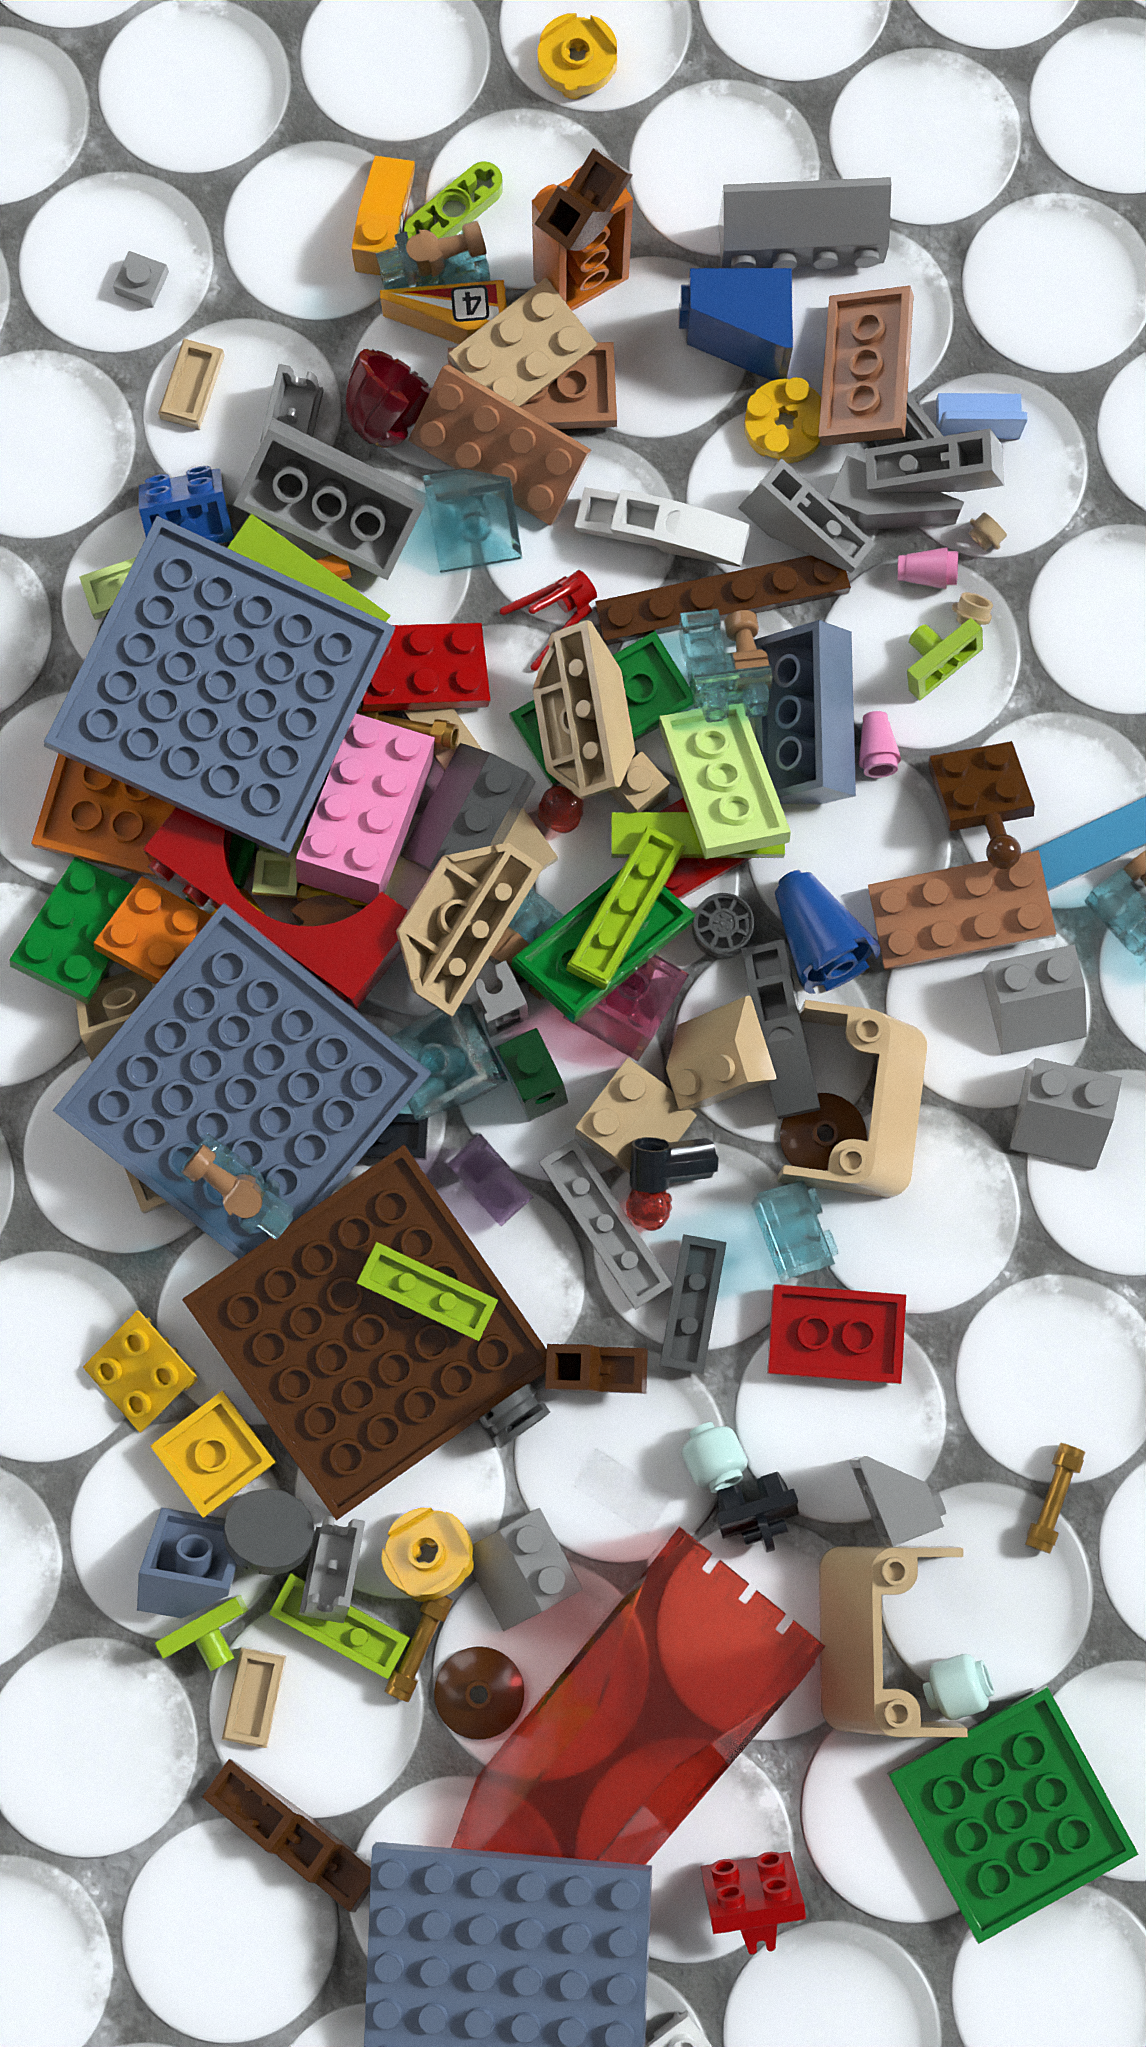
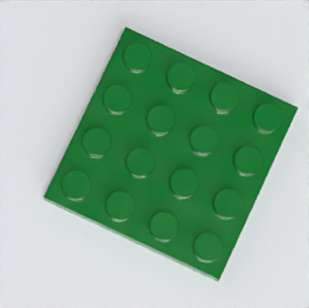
(1012, 1814)

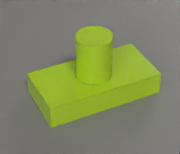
(940, 656)
(206, 1634)

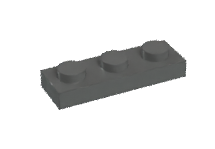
(693, 1304)

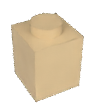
(642, 786)

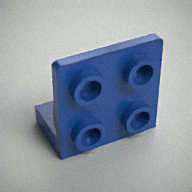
(188, 501)

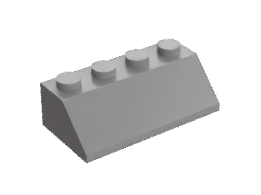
(805, 223)
(330, 499)

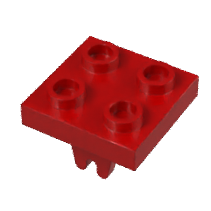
(753, 1896)

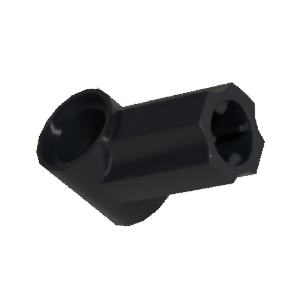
(663, 1162)

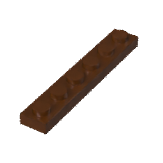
(749, 589)

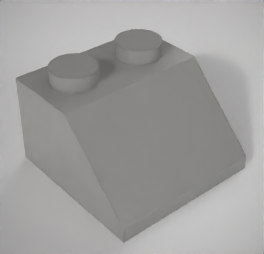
(1037, 999)
(1065, 1112)
(897, 1501)
(523, 1570)

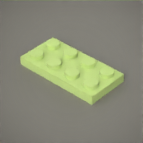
(724, 782)

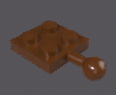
(984, 789)

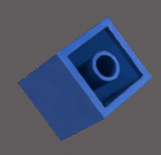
(740, 317)

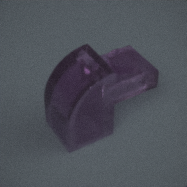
(488, 1179)

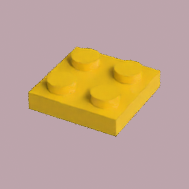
(213, 1454)

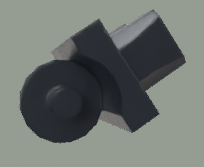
(760, 1518)

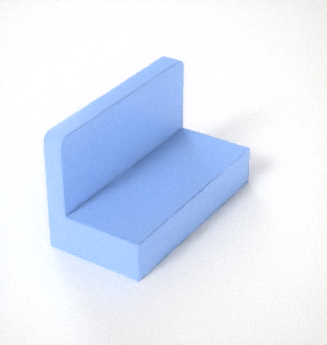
(980, 411)

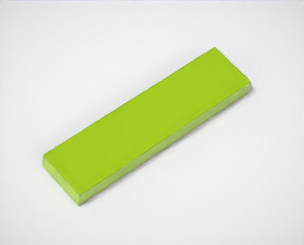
(274, 551)
(629, 826)
(625, 908)

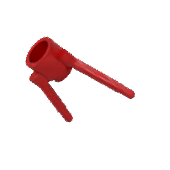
(570, 594)

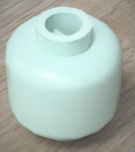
(714, 1457)
(958, 1687)

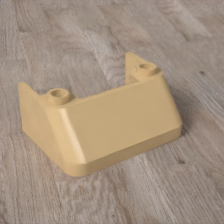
(886, 1160)
(851, 1630)

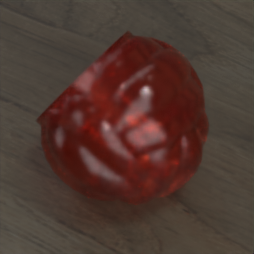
(560, 809)
(649, 1209)

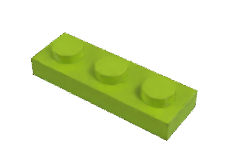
(427, 1291)
(358, 1638)

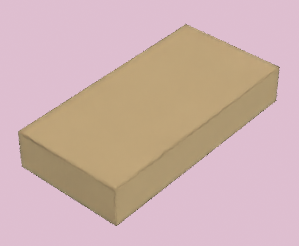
(191, 384)
(254, 1697)

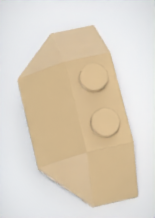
(583, 712)
(462, 919)

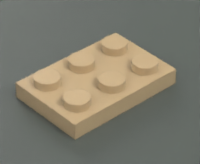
(525, 346)

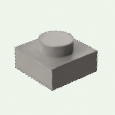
(140, 279)

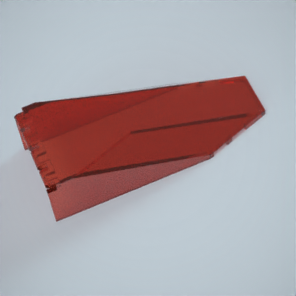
(640, 1716)

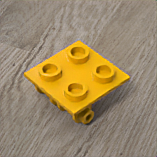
(140, 1371)

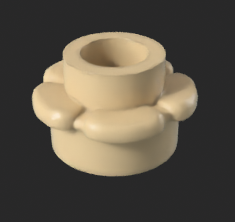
(987, 532)
(974, 607)

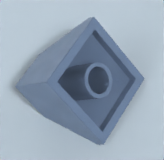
(184, 1565)

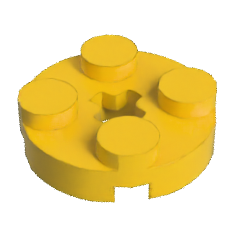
(580, 76)
(763, 409)
(451, 1563)

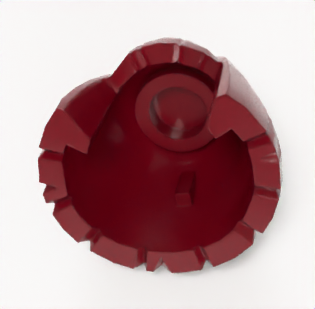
(383, 398)

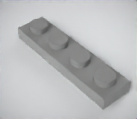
(605, 1223)

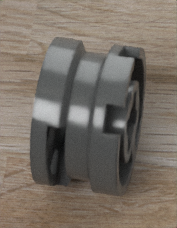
(722, 925)
(511, 1411)

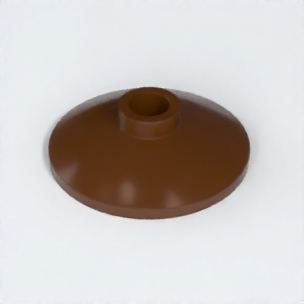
(800, 1137)
(484, 1668)

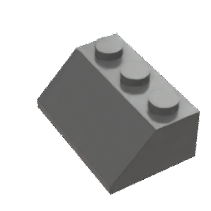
(469, 807)

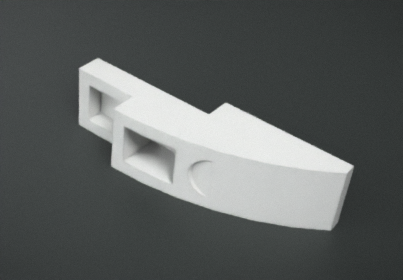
(664, 524)

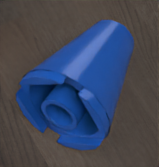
(821, 933)

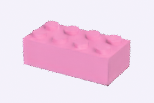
(365, 809)

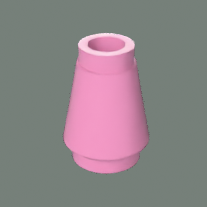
(929, 568)
(878, 747)

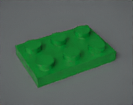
(62, 936)

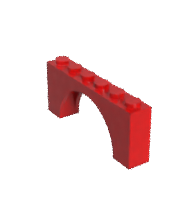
(342, 955)

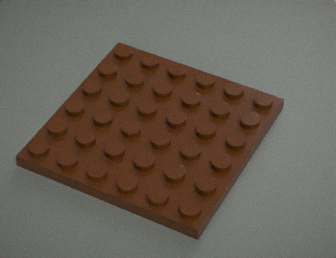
(346, 1372)

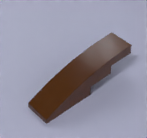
(290, 1834)

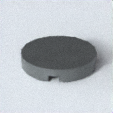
(268, 1531)

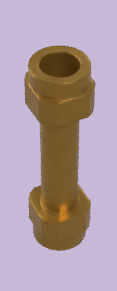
(445, 733)
(1067, 1461)
(403, 1681)

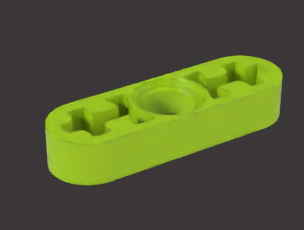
(456, 191)

